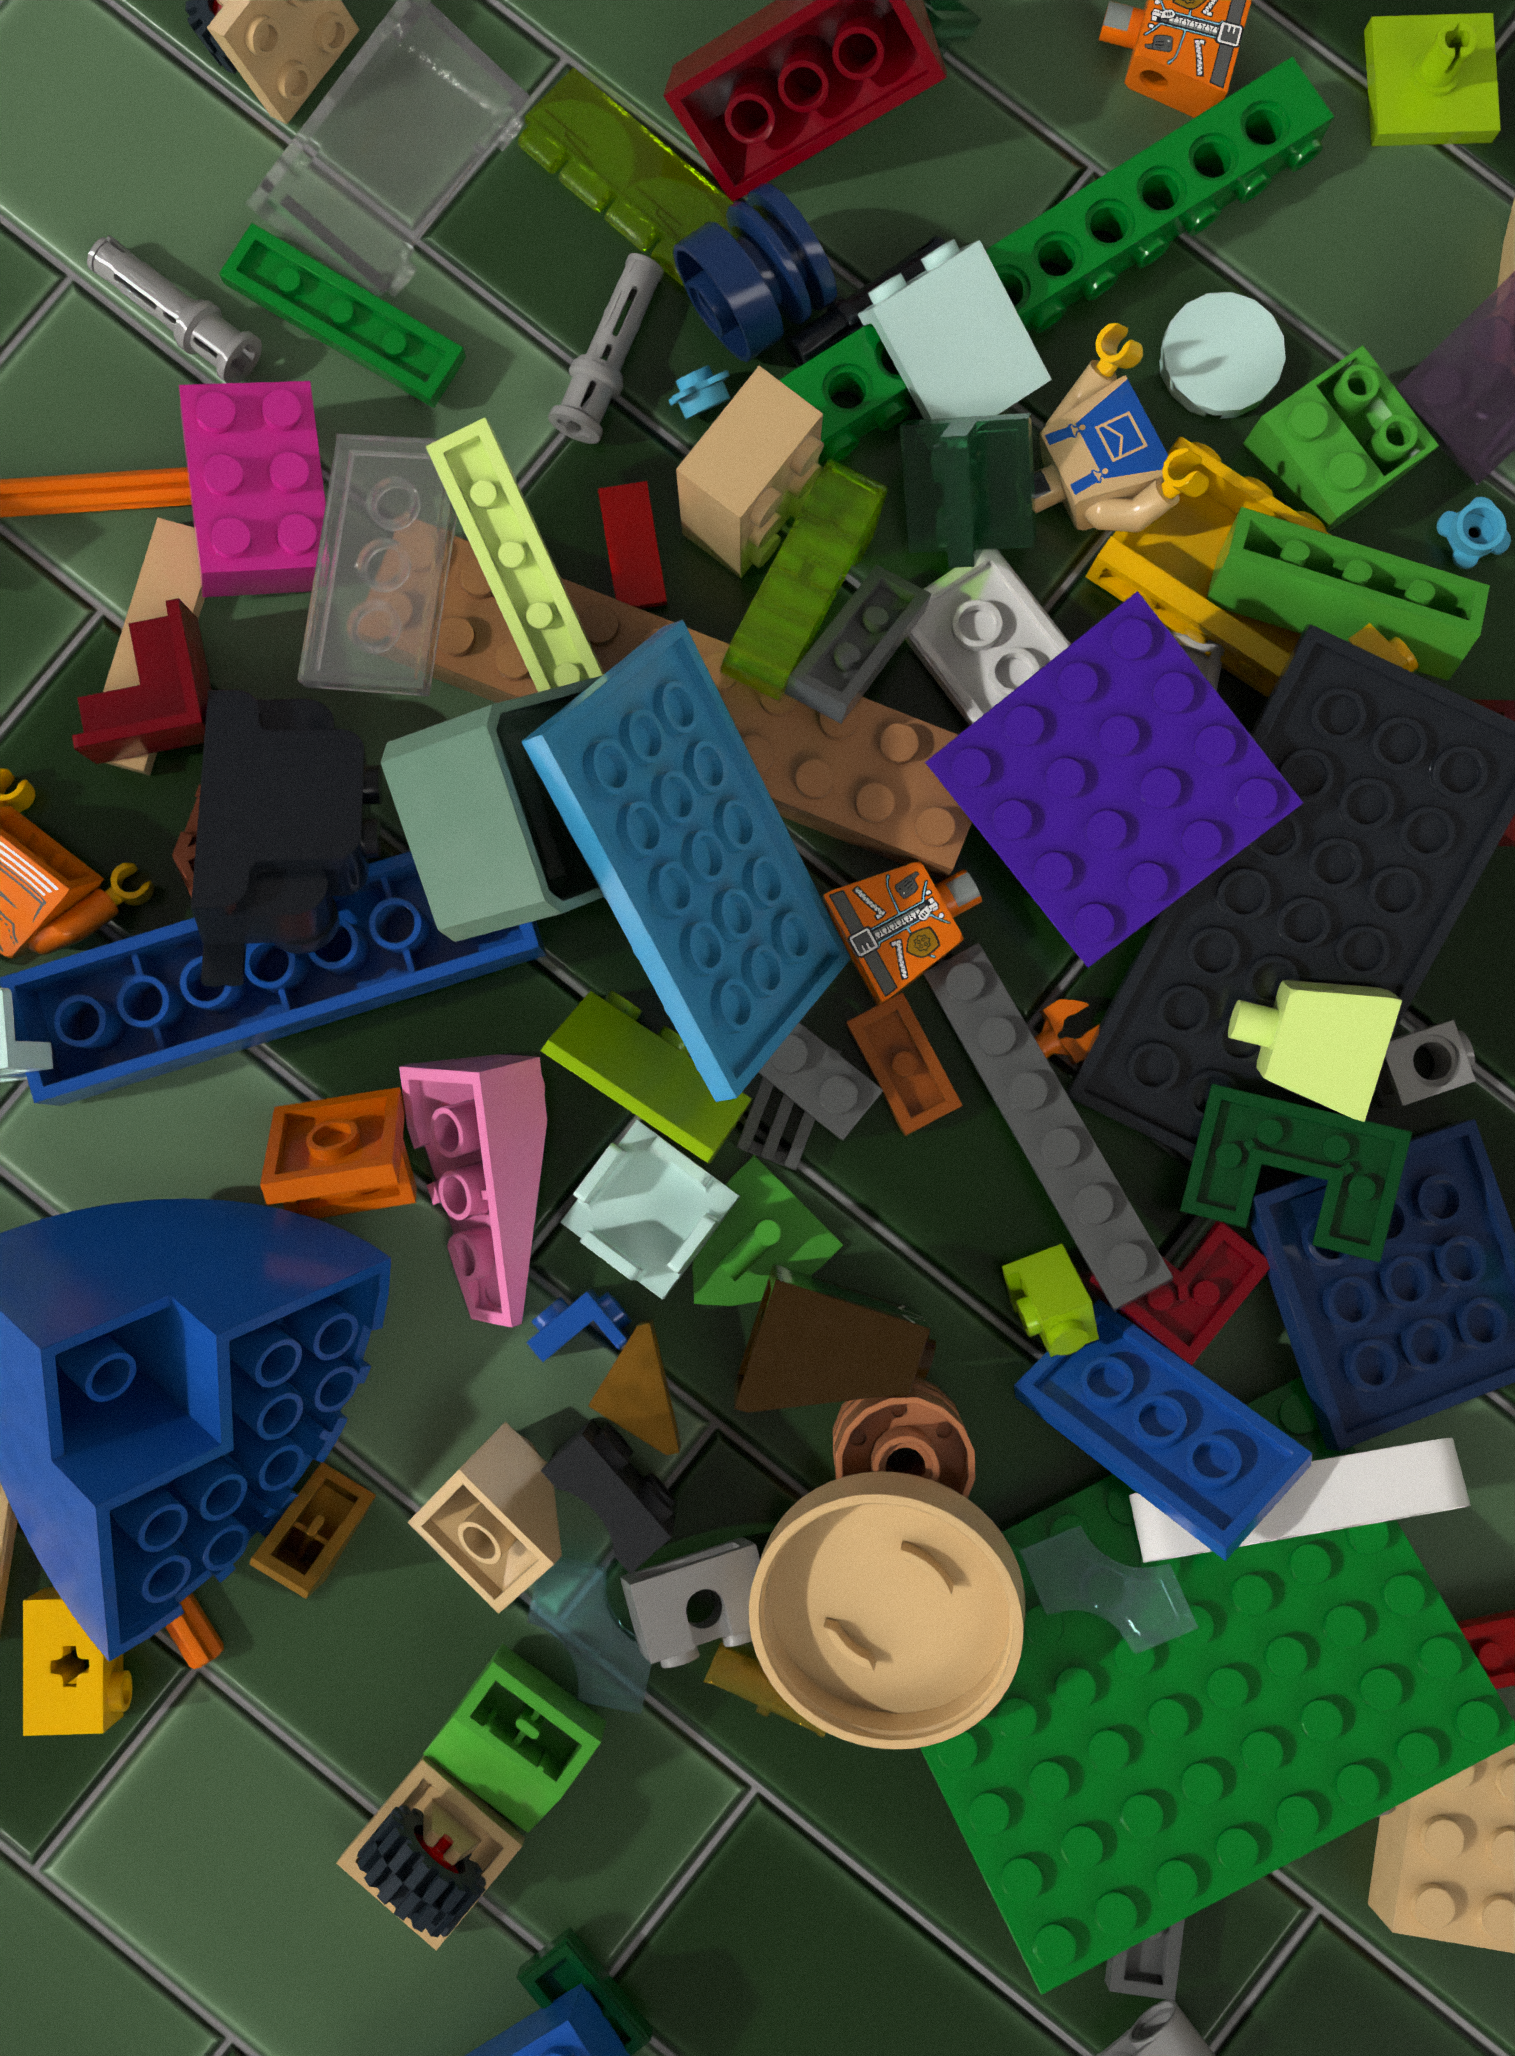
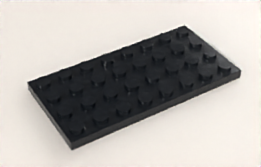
(1347, 889)

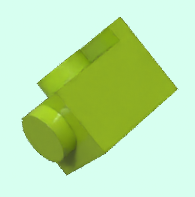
(1051, 1300)

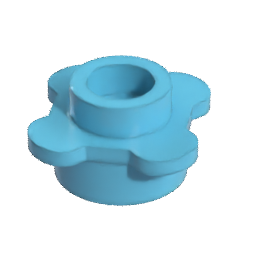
(700, 391)
(1488, 521)

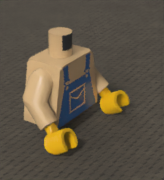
(1105, 452)

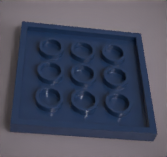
(1420, 1324)

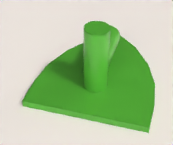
(760, 1230)

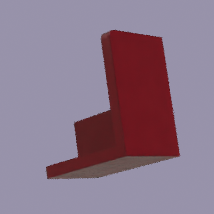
(166, 706)
(1201, 1296)

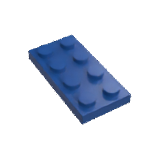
(1166, 1431)

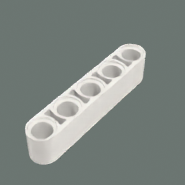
(1332, 1497)

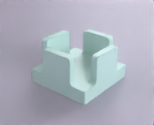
(648, 1209)

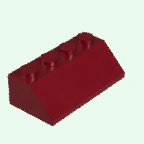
(799, 82)

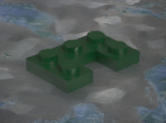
(1355, 1157)

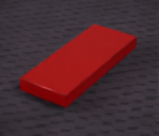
(632, 545)

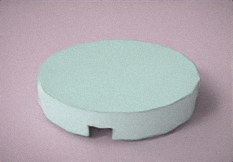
(1222, 355)

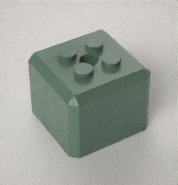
(484, 821)

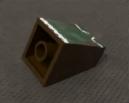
(828, 1346)

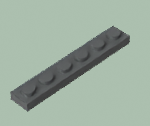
(1048, 1128)

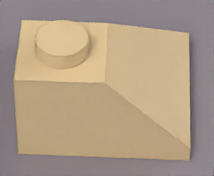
(495, 1519)

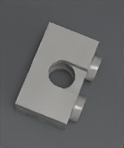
(661, 1593)

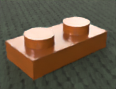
(903, 1064)

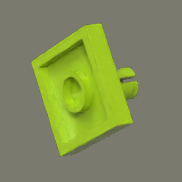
(1432, 79)

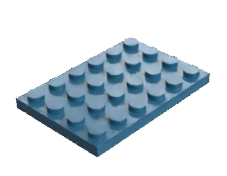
(691, 856)

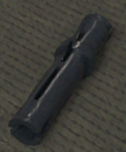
(842, 315)

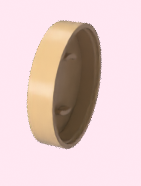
(888, 1610)

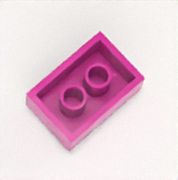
(253, 485)

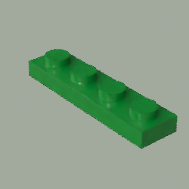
(342, 315)

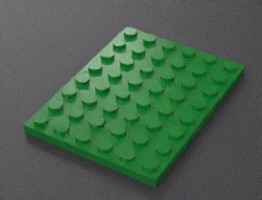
(1174, 1775)

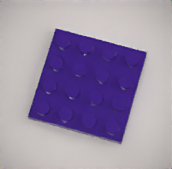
(1113, 780)

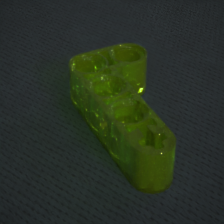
(805, 578)

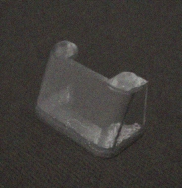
(390, 146)

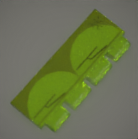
(622, 161)

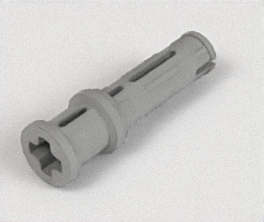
(195, 323)
(589, 371)

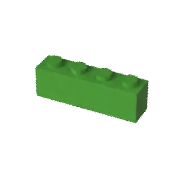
(1317, 579)

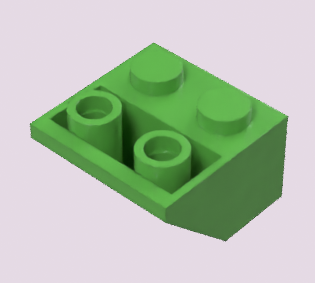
(1339, 440)
(517, 1739)

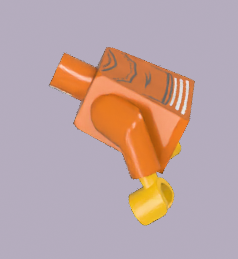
(44, 889)

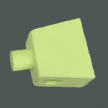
(1321, 1040)

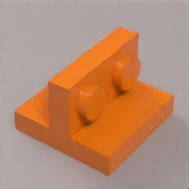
(339, 1155)

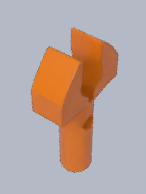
(1053, 1024)

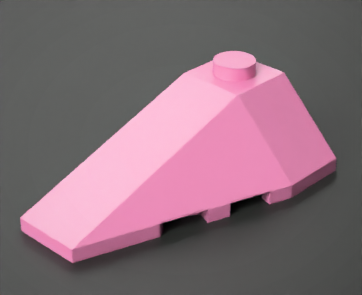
(486, 1148)

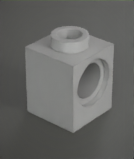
(1452, 1056)

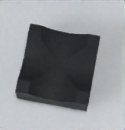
(632, 1507)

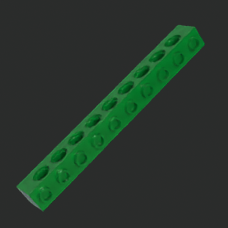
(1275, 106)

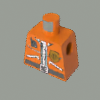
(1179, 48)
(899, 924)

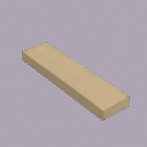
(166, 574)

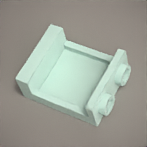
(956, 335)

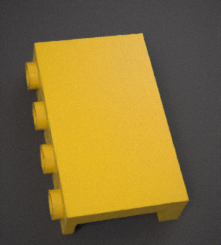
(1176, 560)

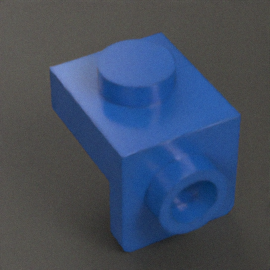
(562, 1322)

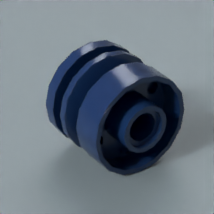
(755, 272)

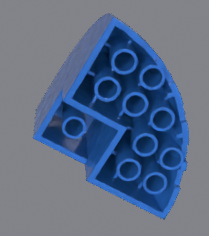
(171, 1390)

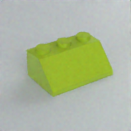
(644, 1072)

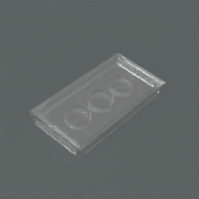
(379, 569)

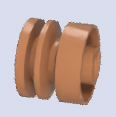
(920, 1420)

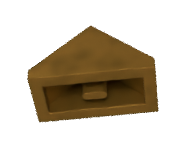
(638, 1393)
(313, 1531)

